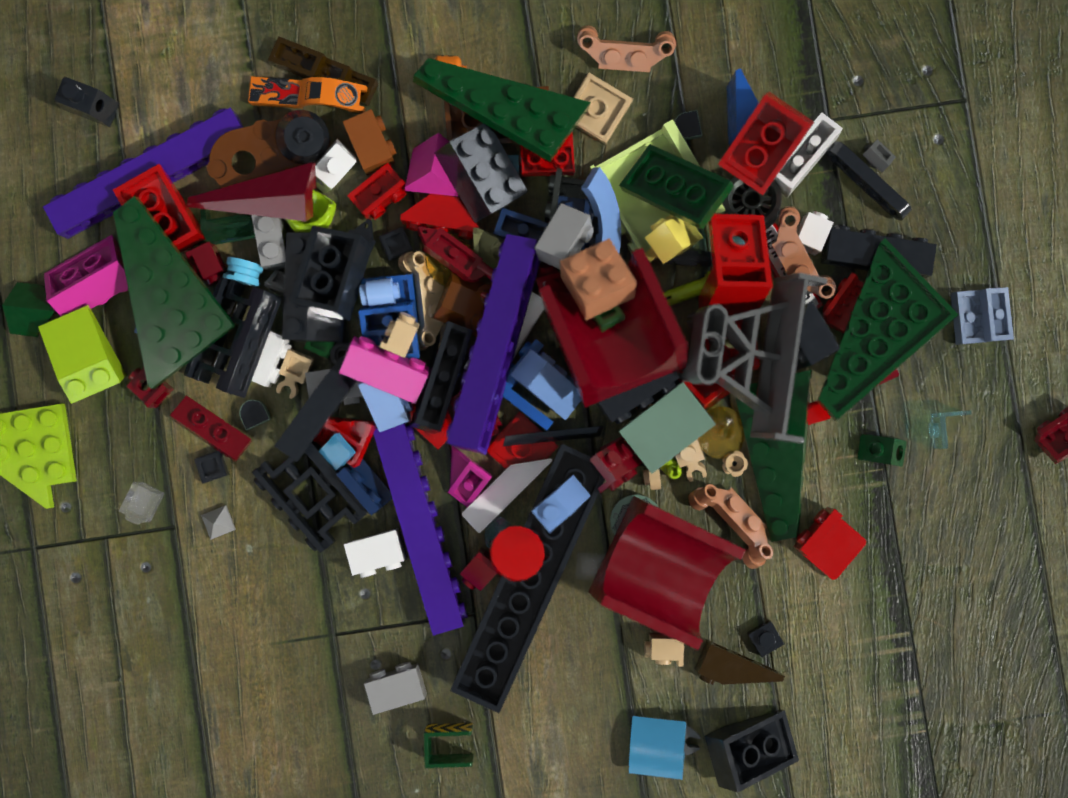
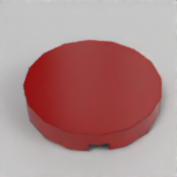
(517, 553)

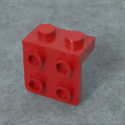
(830, 543)

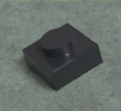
(765, 638)

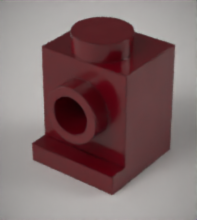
(207, 262)
(151, 397)

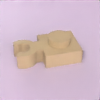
(294, 370)
(690, 457)

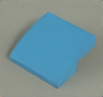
(657, 747)

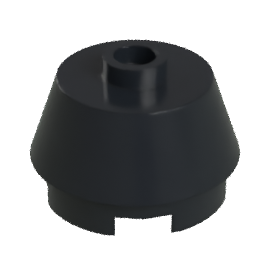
(302, 136)

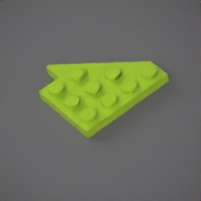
(36, 451)

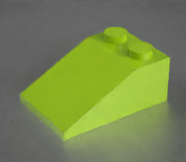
(81, 354)

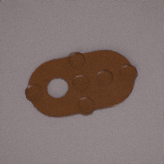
(257, 140)

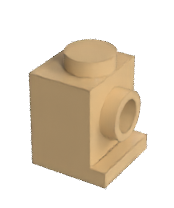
(400, 334)
(664, 649)

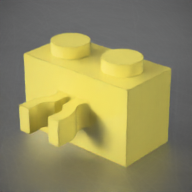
(671, 238)

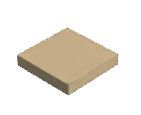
(605, 110)

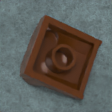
(462, 303)

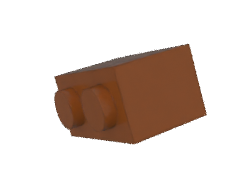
(369, 142)

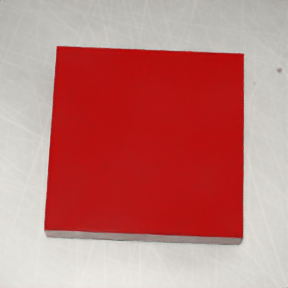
(519, 453)

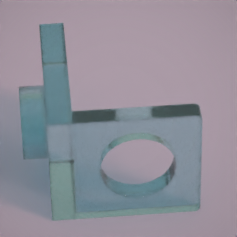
(938, 429)

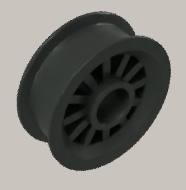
(764, 201)

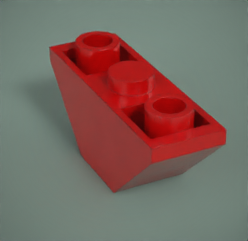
(442, 212)

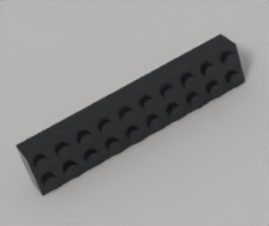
(520, 605)

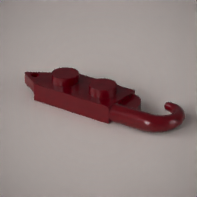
(454, 255)

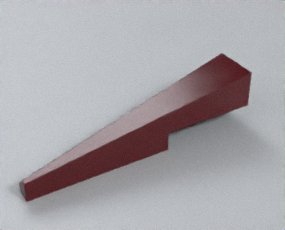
(274, 195)

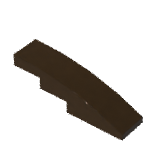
(311, 63)

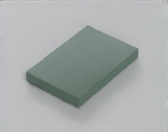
(667, 427)

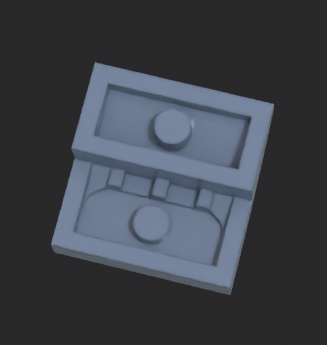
(982, 316)

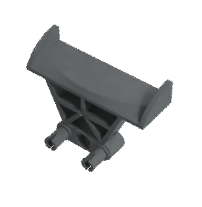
(777, 359)

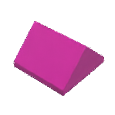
(425, 170)

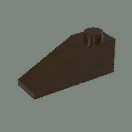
(730, 667)

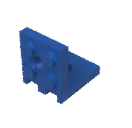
(516, 399)

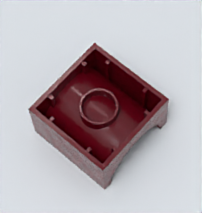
(626, 354)
(661, 571)

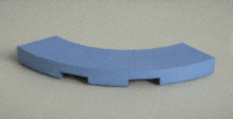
(604, 207)

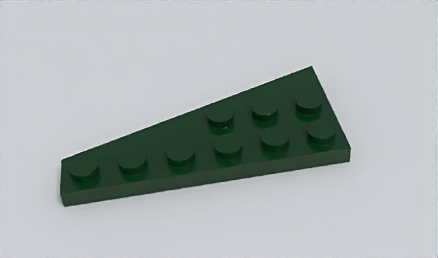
(519, 111)

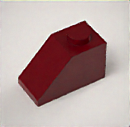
(478, 570)

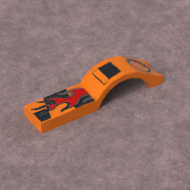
(304, 92)

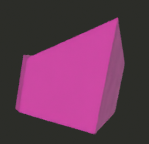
(466, 478)

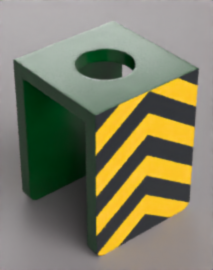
(446, 760)

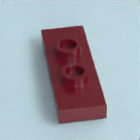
(210, 428)

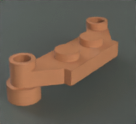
(624, 54)
(793, 253)
(739, 518)

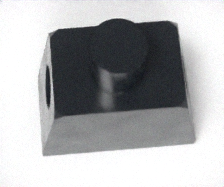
(82, 101)

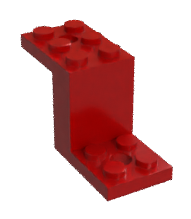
(739, 272)

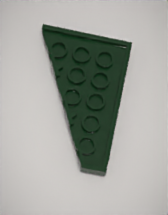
(169, 301)
(887, 326)

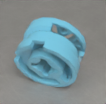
(243, 271)

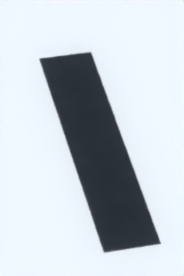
(552, 436)

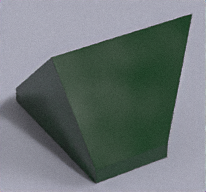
(27, 309)

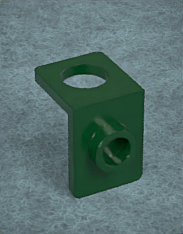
(881, 449)

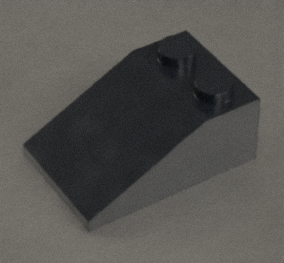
(751, 750)

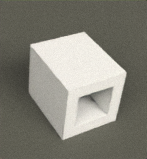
(814, 231)

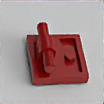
(534, 165)

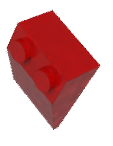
(765, 142)
(165, 205)

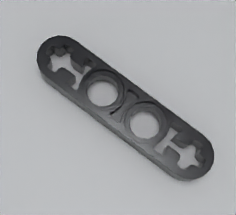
(868, 181)

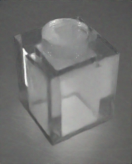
(141, 503)

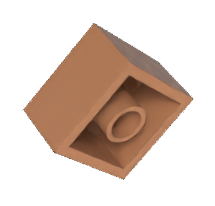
(597, 279)

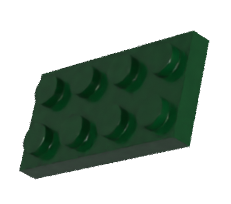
(676, 186)

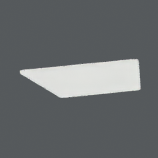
(502, 493)

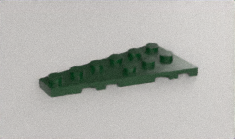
(779, 463)

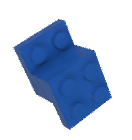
(376, 320)

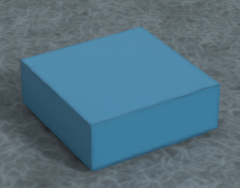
(337, 451)

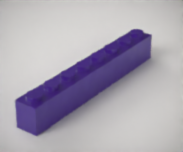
(178, 156)
(495, 345)
(420, 528)

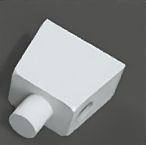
(333, 166)

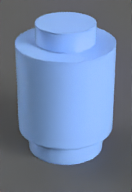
(379, 292)

